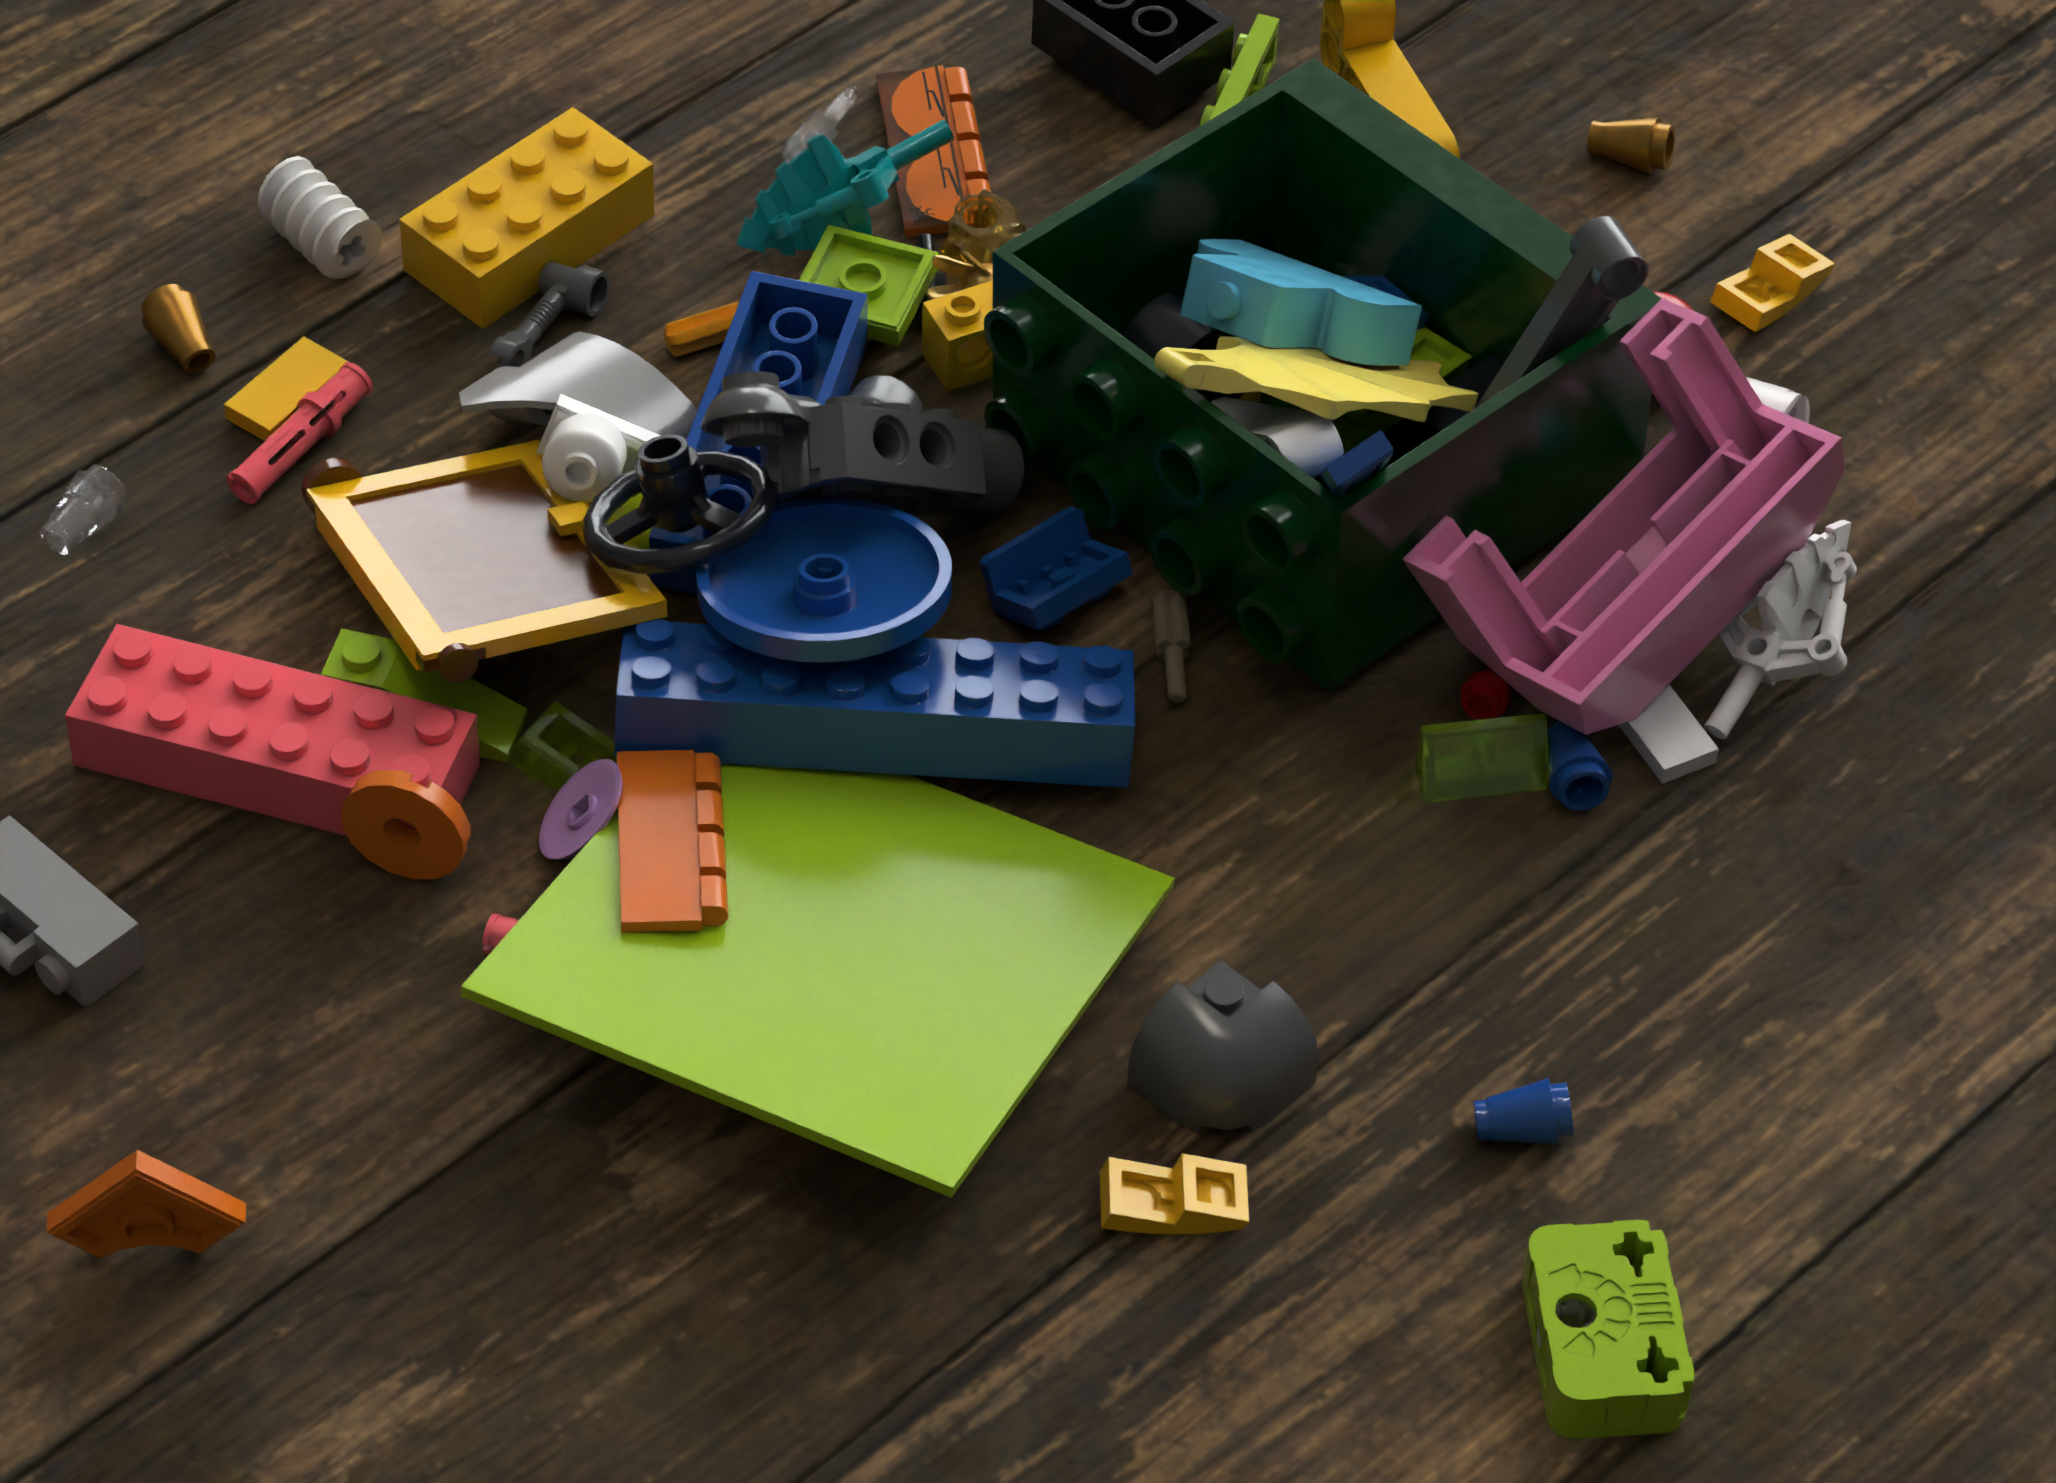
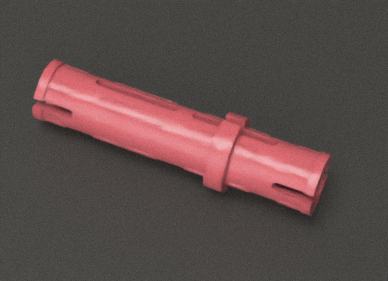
(343, 392)

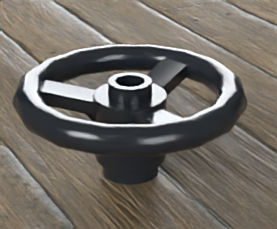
(676, 500)

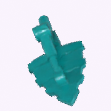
(828, 189)

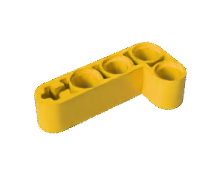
(1362, 50)

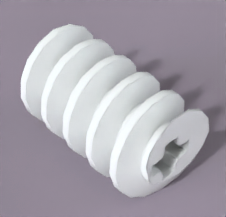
(318, 219)

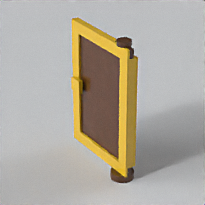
(472, 557)

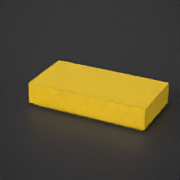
(276, 391)

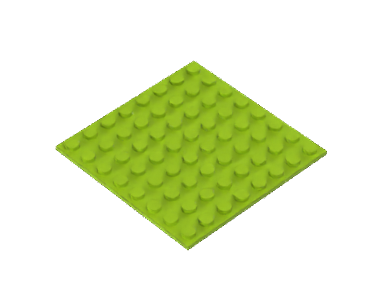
(878, 970)

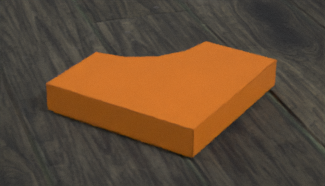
(145, 1205)

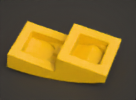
(1774, 284)
(1190, 1198)

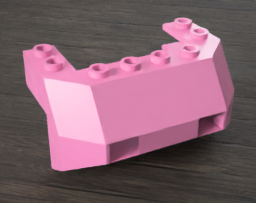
(1659, 556)

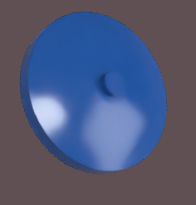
(829, 582)

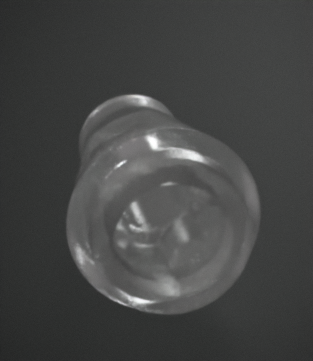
(86, 507)

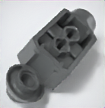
(868, 453)

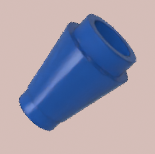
(1576, 769)
(1526, 1114)

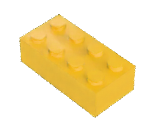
(536, 203)

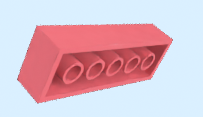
(256, 730)

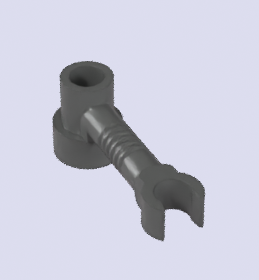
(562, 288)

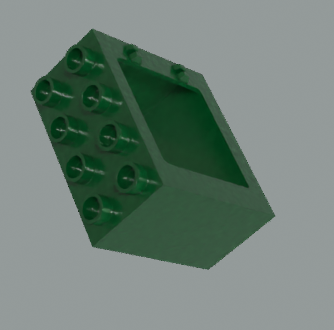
(1358, 194)

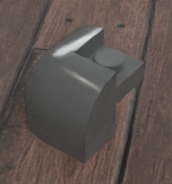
(1223, 1053)

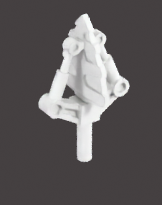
(1790, 613)

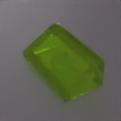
(1482, 757)

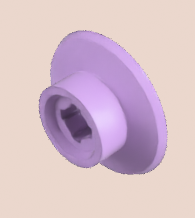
(581, 809)

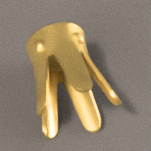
(967, 274)

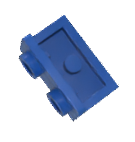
(1051, 571)

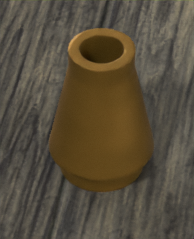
(1635, 143)
(177, 325)

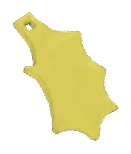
(1315, 379)

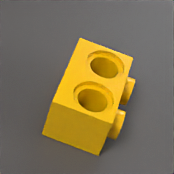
(956, 338)

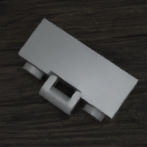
(60, 921)

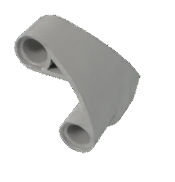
(591, 373)

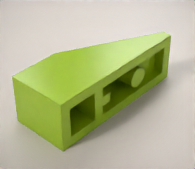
(384, 666)

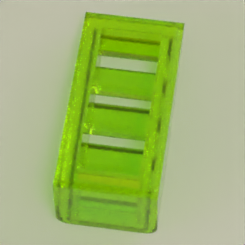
(567, 730)

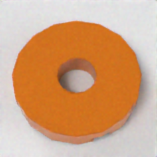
(417, 853)

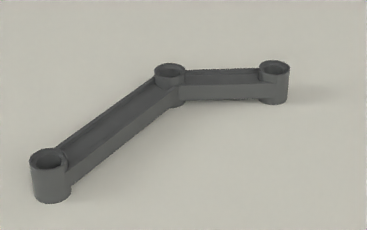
(1596, 278)

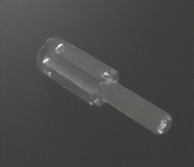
(820, 123)

